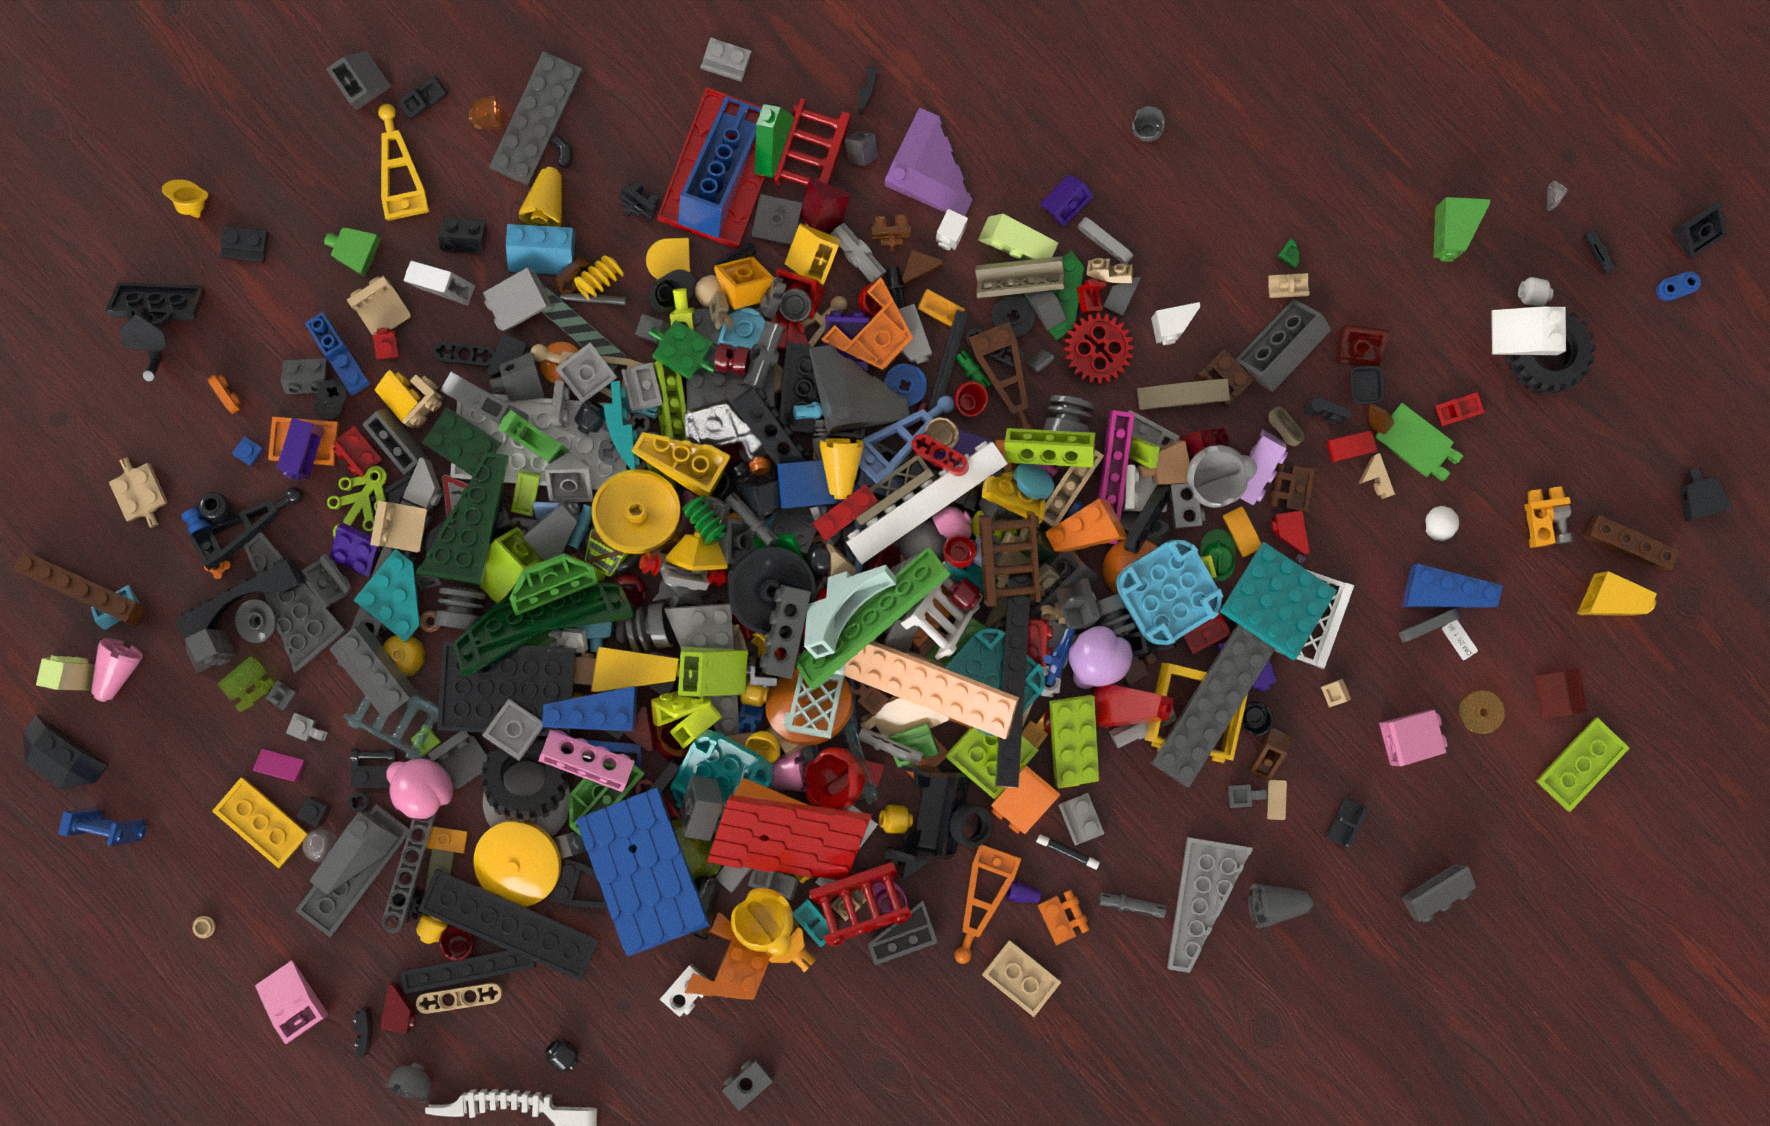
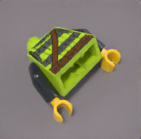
(605, 558)

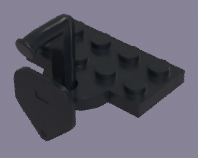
(148, 312)

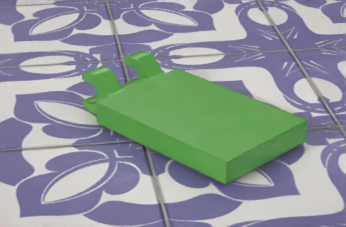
(1419, 443)

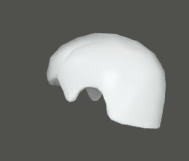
(1441, 523)

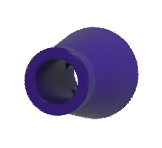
(1023, 893)

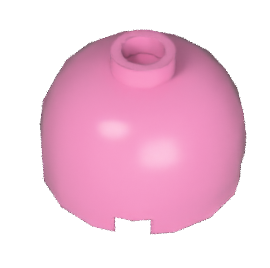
(952, 522)

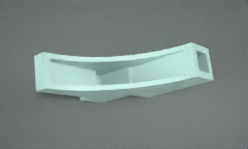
(844, 596)

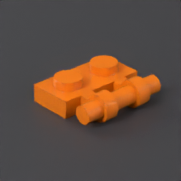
(1056, 918)

